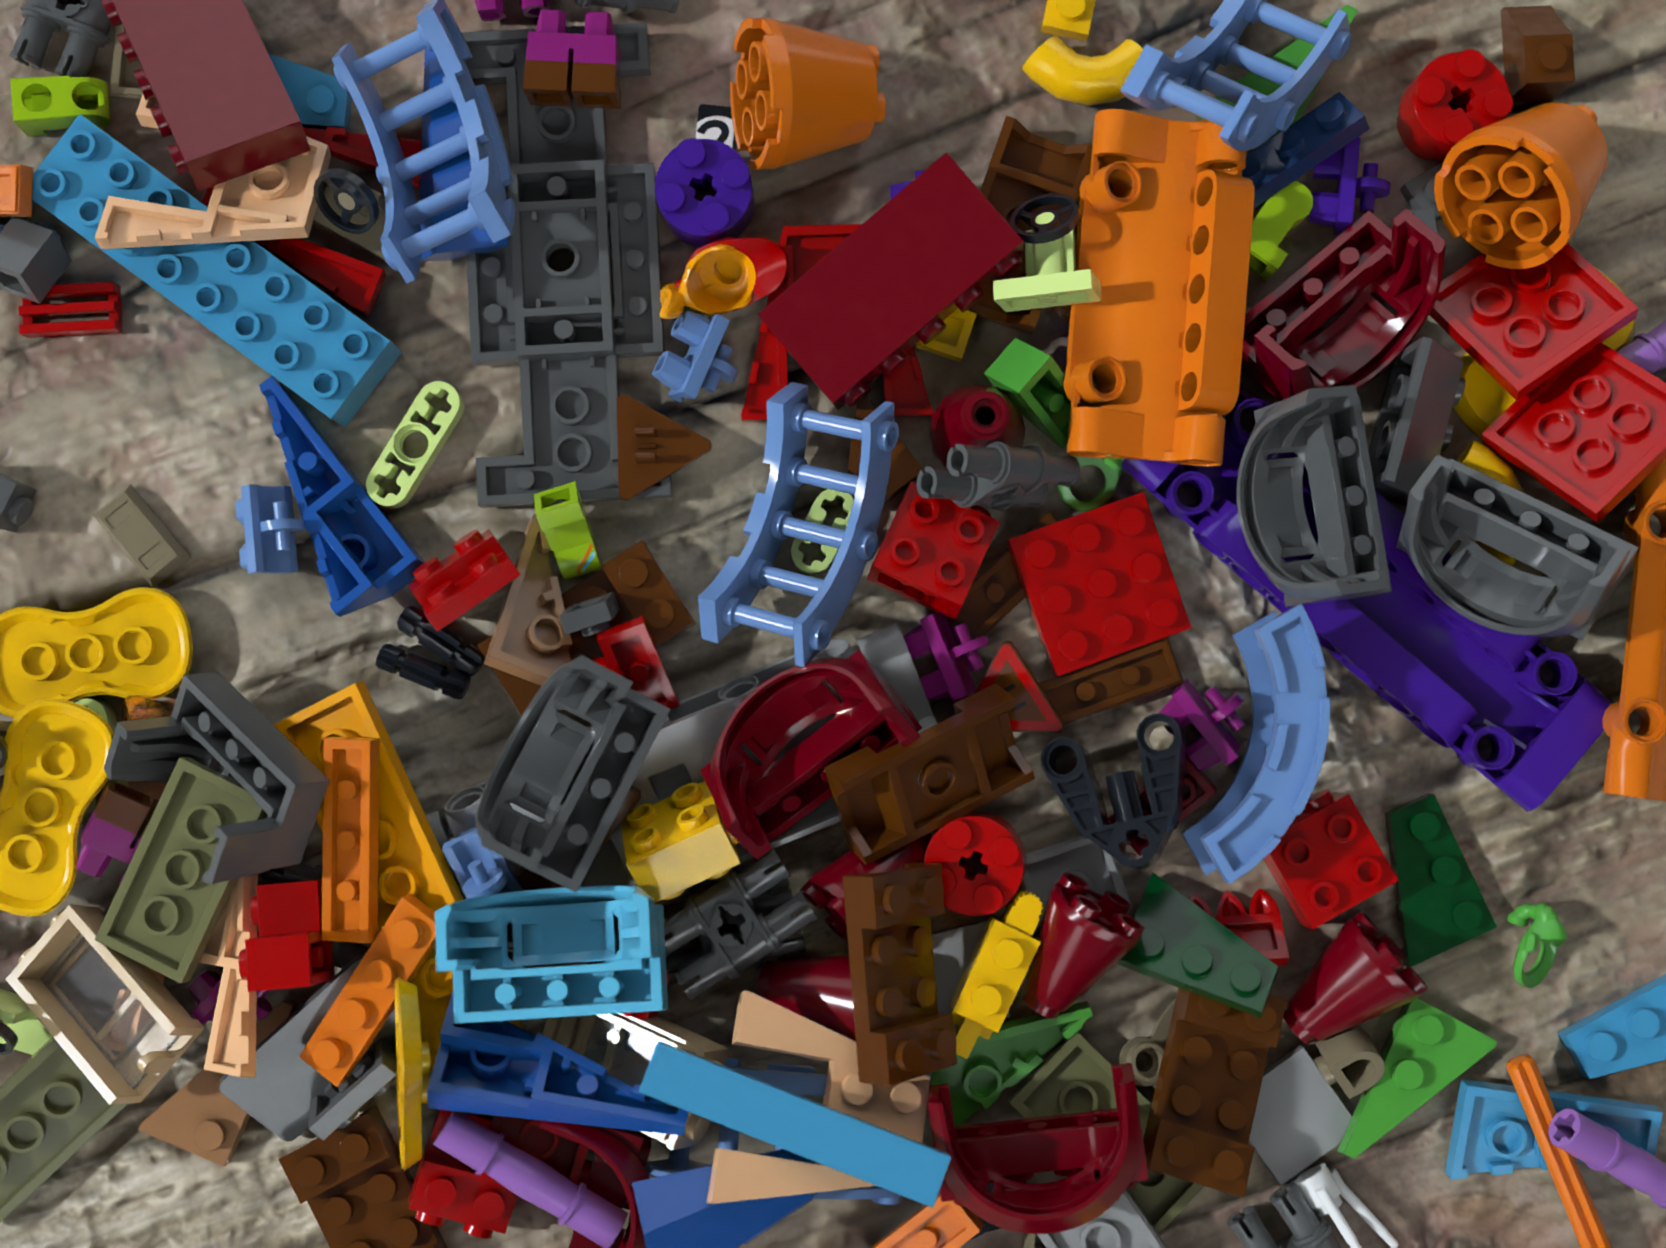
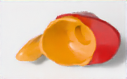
(726, 276)

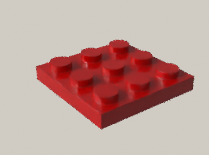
(1530, 319)
(1587, 430)
(1098, 584)

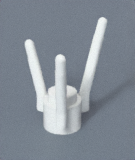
(1322, 1191)

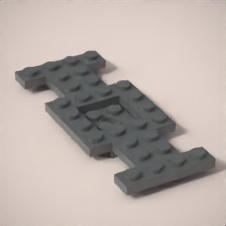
(565, 321)

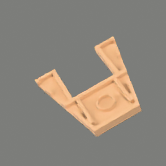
(252, 207)
(233, 1028)
(894, 1107)

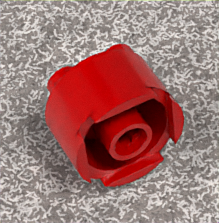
(1456, 81)
(1000, 850)

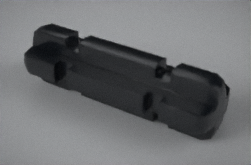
(442, 643)
(423, 671)

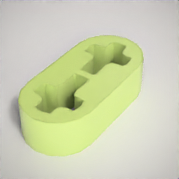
(818, 516)

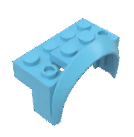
(553, 929)

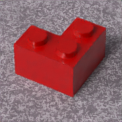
(289, 938)

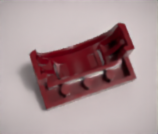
(1367, 338)
(771, 797)
(1058, 1143)
(617, 1164)

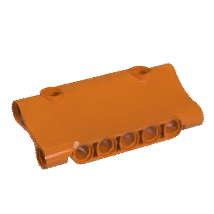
(1171, 291)
(1638, 760)

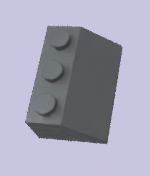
(1414, 417)

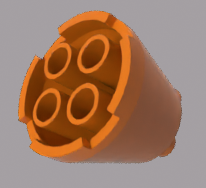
(801, 92)
(1523, 183)

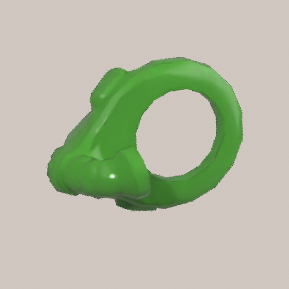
(1111, 470)
(1545, 929)

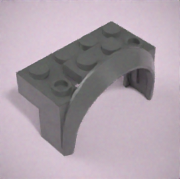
(1331, 442)
(1466, 505)
(223, 728)
(544, 759)

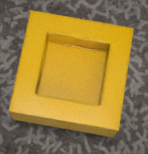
(1068, 18)
(954, 338)

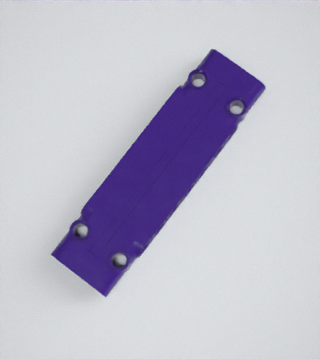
(1408, 643)

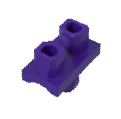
(1338, 207)

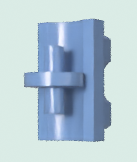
(702, 359)
(268, 529)
(478, 868)

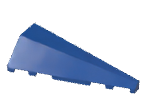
(435, 128)
(353, 537)
(527, 1076)
(678, 1216)

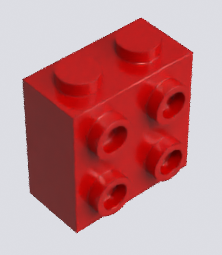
(933, 551)
(1328, 860)

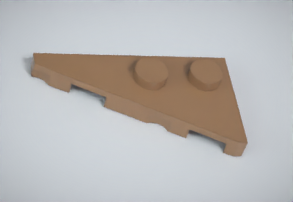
(528, 628)
(201, 1116)

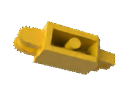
(995, 971)

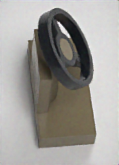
(350, 209)

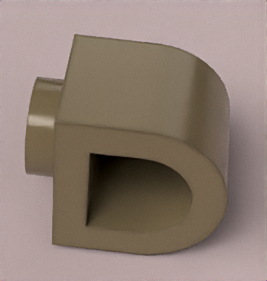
(1350, 1061)

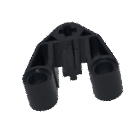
(1084, 801)

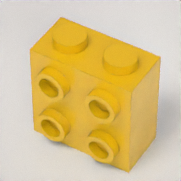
(677, 842)

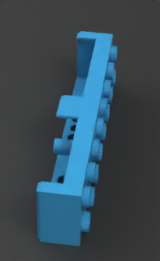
(225, 286)

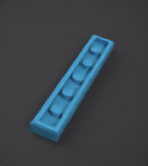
(795, 1123)

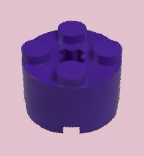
(693, 168)

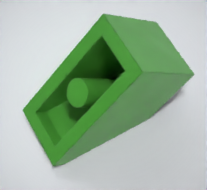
(1035, 387)

